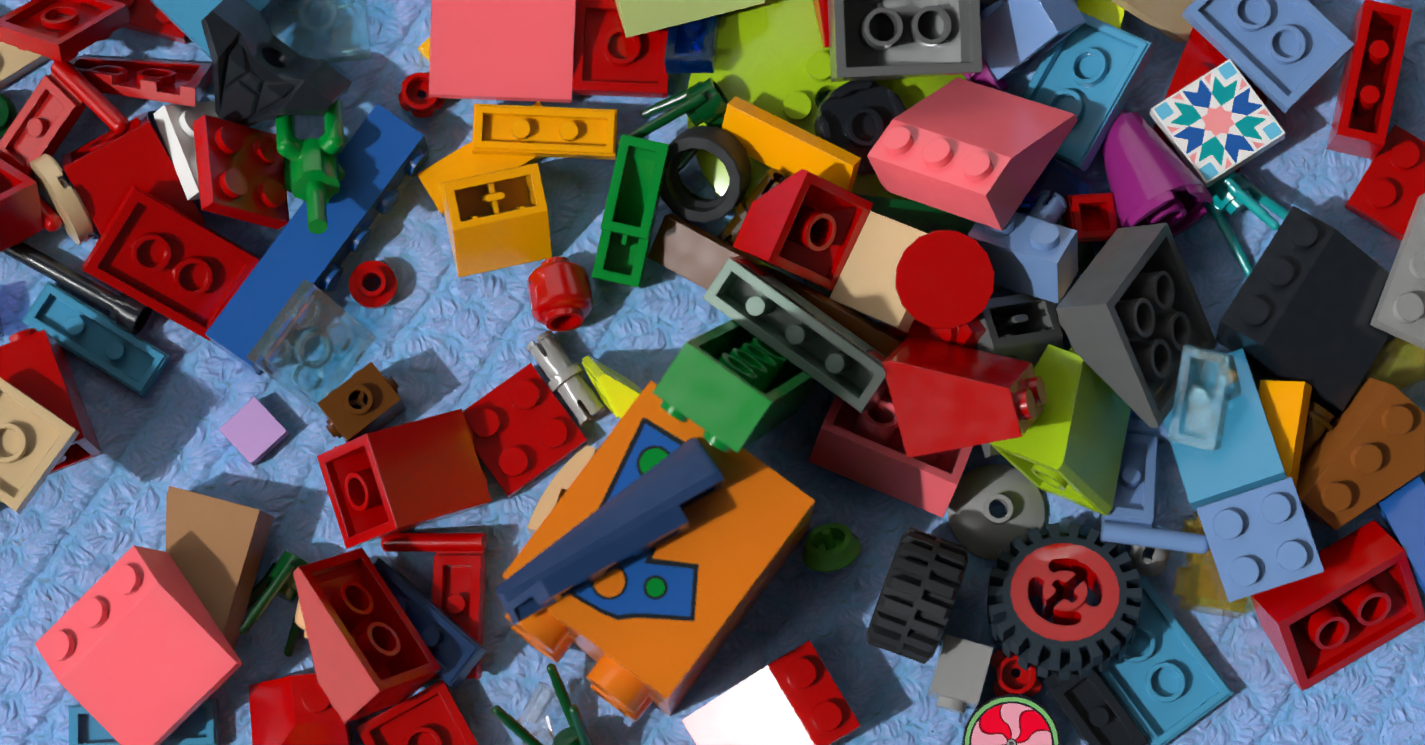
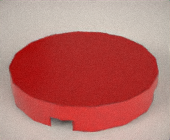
(944, 279)

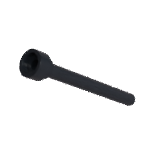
(127, 312)

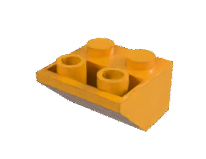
(496, 219)

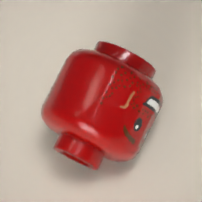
(560, 294)

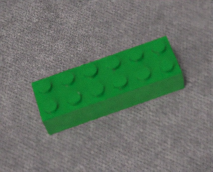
(732, 386)

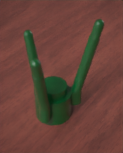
(701, 103)
(280, 582)
(573, 735)

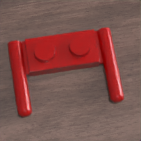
(49, 118)
(457, 576)

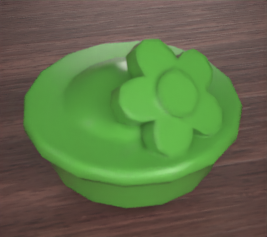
(830, 548)

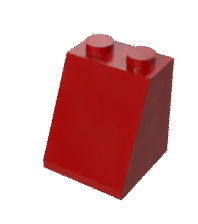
(112, 163)
(42, 372)
(959, 395)
(404, 477)

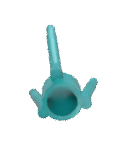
(1232, 195)

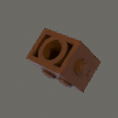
(380, 409)

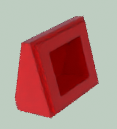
(1091, 216)

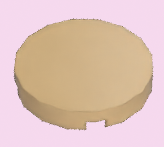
(63, 198)

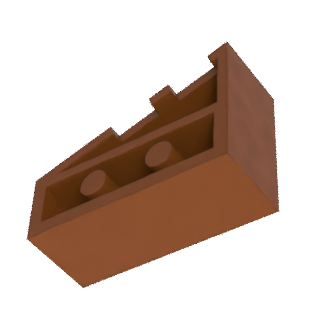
(1364, 456)

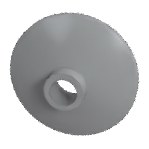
(970, 513)

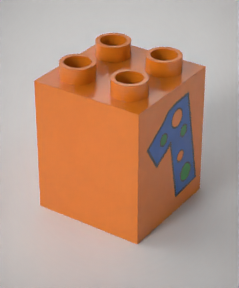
(676, 606)

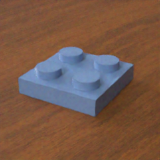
(1260, 539)

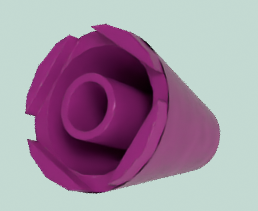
(1150, 178)

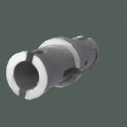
(566, 378)

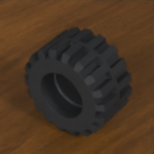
(917, 595)

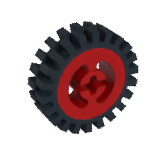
(1078, 633)

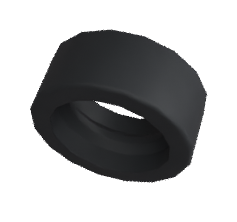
(728, 151)

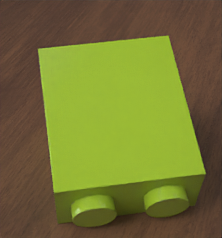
(1078, 436)

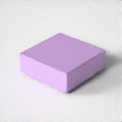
(253, 431)

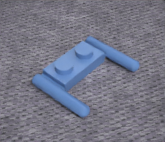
(1134, 497)

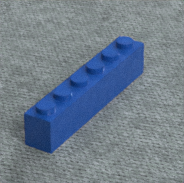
(374, 168)

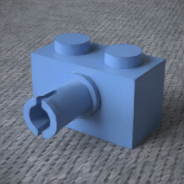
(1023, 31)
(1032, 250)

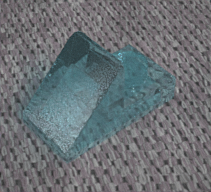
(1201, 398)

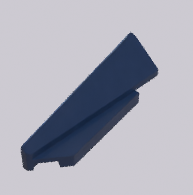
(616, 533)

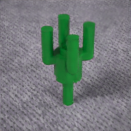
(313, 164)

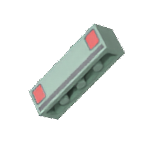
(799, 332)

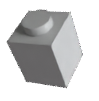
(959, 674)

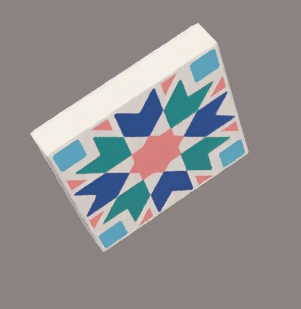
(1217, 123)

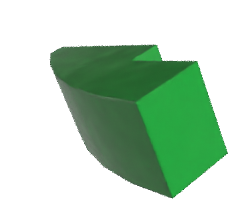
(630, 211)

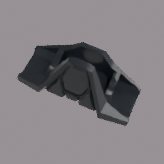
(260, 73)

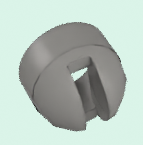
(1148, 566)

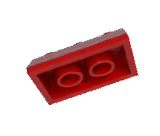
(1344, 611)

